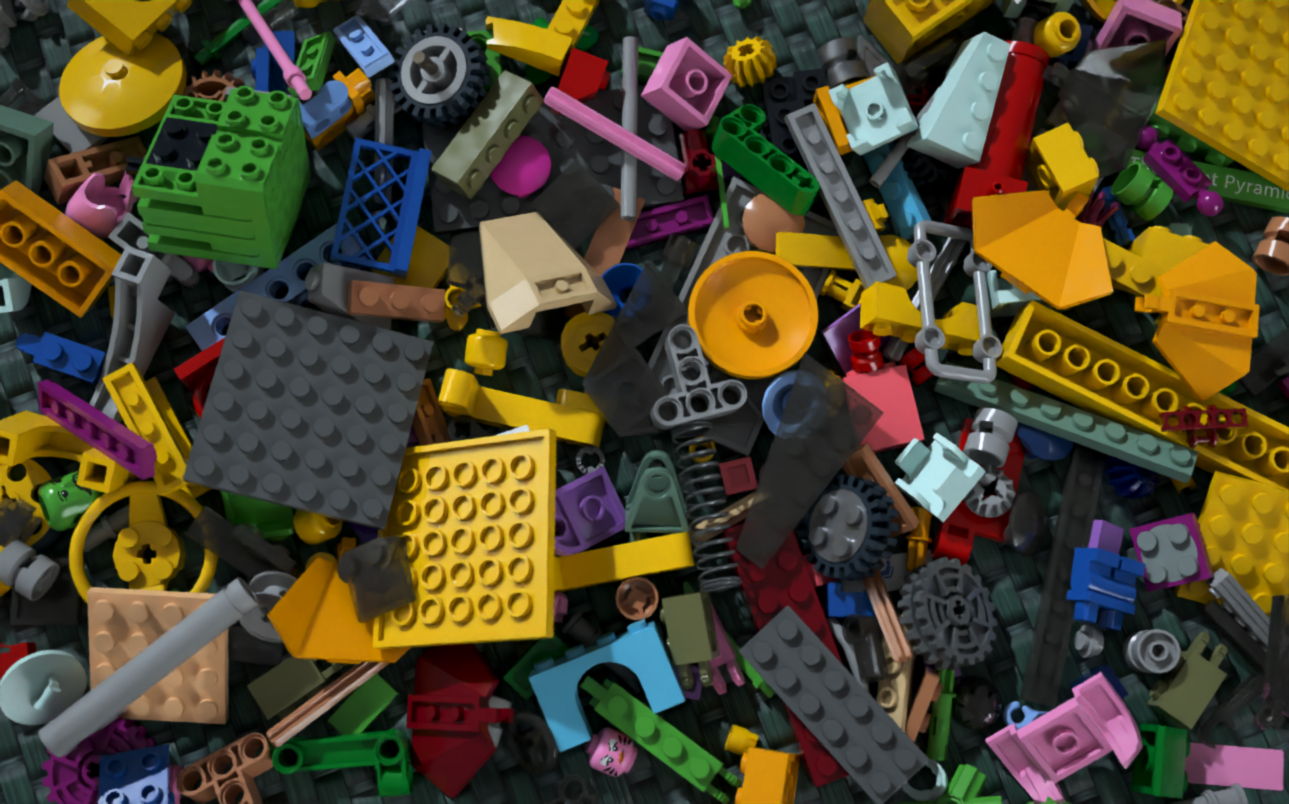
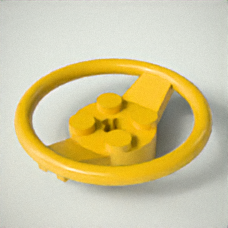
(146, 528)

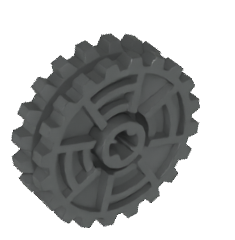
(947, 614)

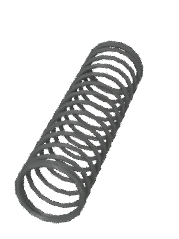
(681, 432)

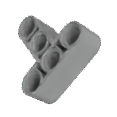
(698, 388)

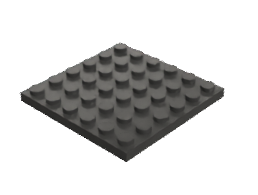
(309, 411)

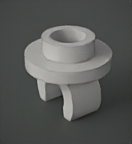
(33, 8)

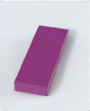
(675, 218)

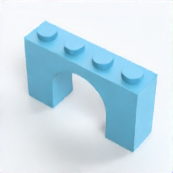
(638, 649)

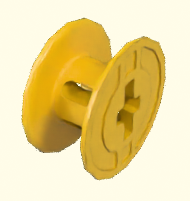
(578, 333)

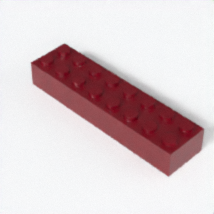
(766, 594)

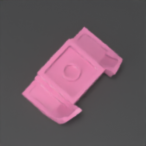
(1068, 739)

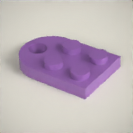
(587, 512)

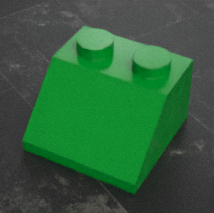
(1161, 761)

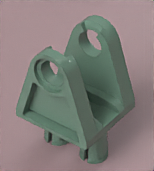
(655, 500)

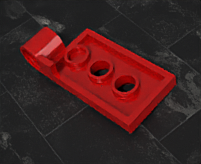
(957, 533)

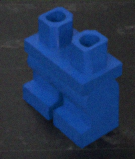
(1103, 583)

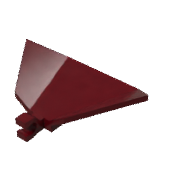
(452, 715)

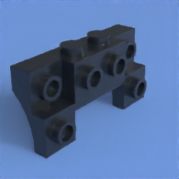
(786, 96)

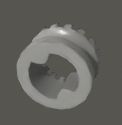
(590, 450)

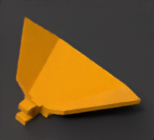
(1042, 246)
(1206, 319)
(320, 620)

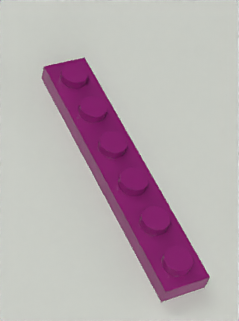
(97, 429)

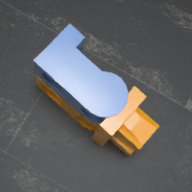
(335, 106)

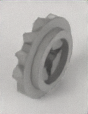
(991, 506)

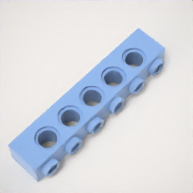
(208, 327)

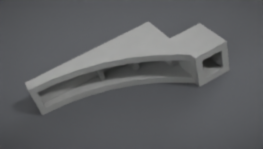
(137, 321)

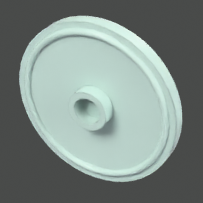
(41, 687)

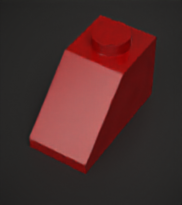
(583, 76)

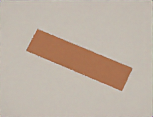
(608, 244)

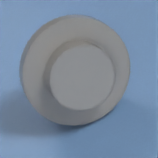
(1089, 641)

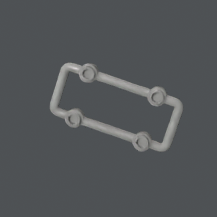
(931, 337)

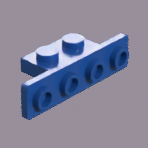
(267, 70)

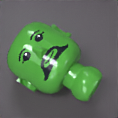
(65, 501)

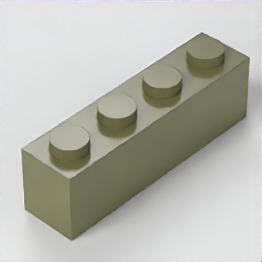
(487, 134)

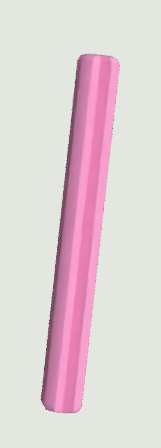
(614, 133)

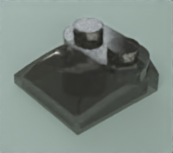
(377, 577)

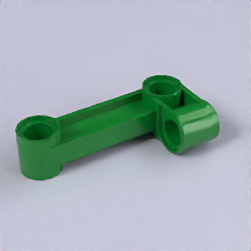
(353, 750)

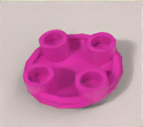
(523, 167)

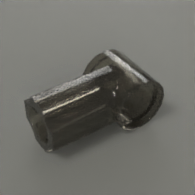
(867, 639)

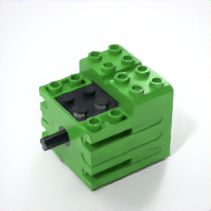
(224, 177)

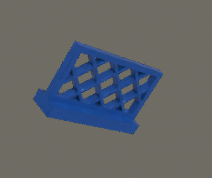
(408, 214)

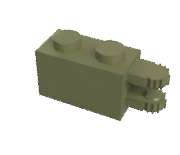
(690, 635)
(289, 684)
(1189, 685)

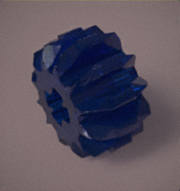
(1130, 479)

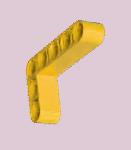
(464, 396)
(623, 561)

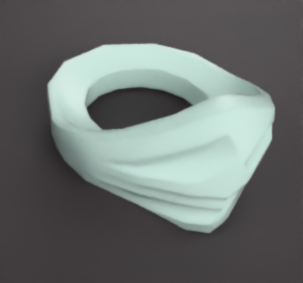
(937, 791)

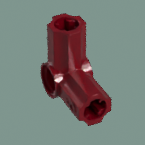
(700, 164)

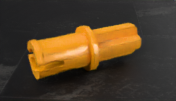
(918, 539)

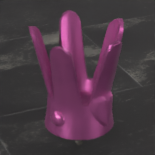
(1090, 215)

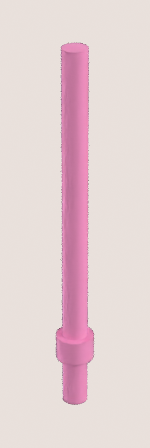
(291, 73)

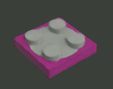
(1171, 552)

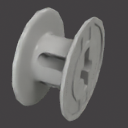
(269, 589)

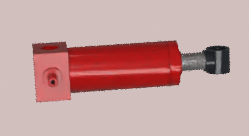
(1010, 125)

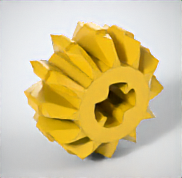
(750, 61)

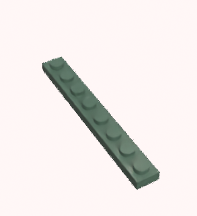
(1075, 425)

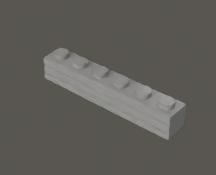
(1239, 603)

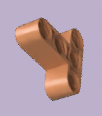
(239, 778)

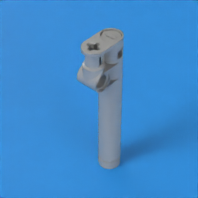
(147, 668)

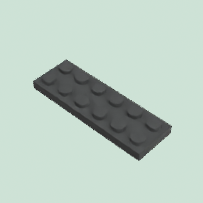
(833, 705)

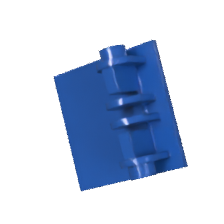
(135, 777)

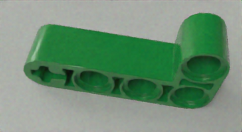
(762, 163)

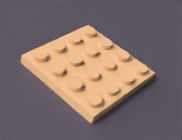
(131, 620)

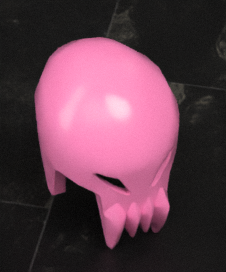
(100, 206)

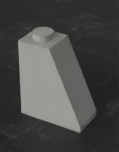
(329, 290)

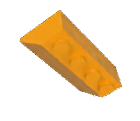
(768, 777)

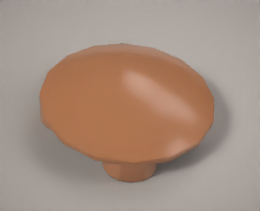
(766, 218)

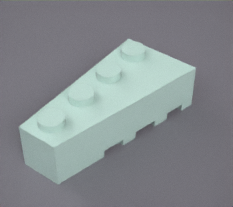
(964, 104)

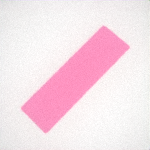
(1235, 764)

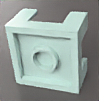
(874, 110)

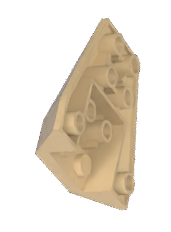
(533, 271)

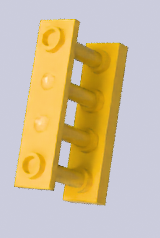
(153, 418)

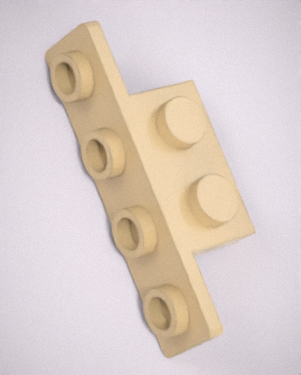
(896, 692)

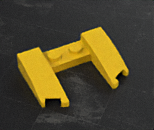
(538, 46)

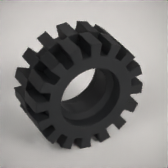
(927, 173)

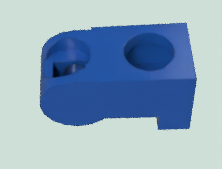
(845, 603)

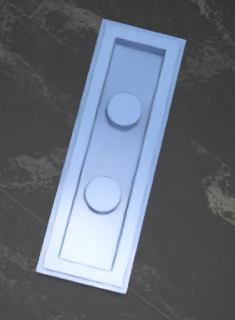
(363, 46)

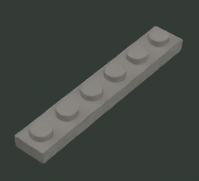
(840, 196)

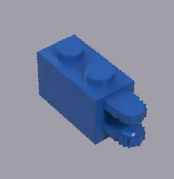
(64, 356)

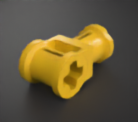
(843, 290)

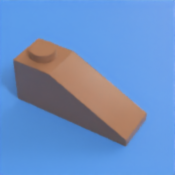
(70, 171)

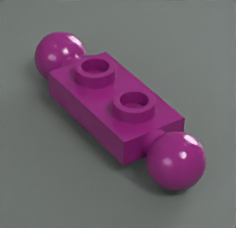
(1179, 172)

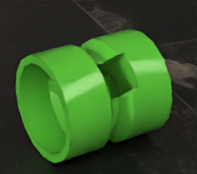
(1137, 187)

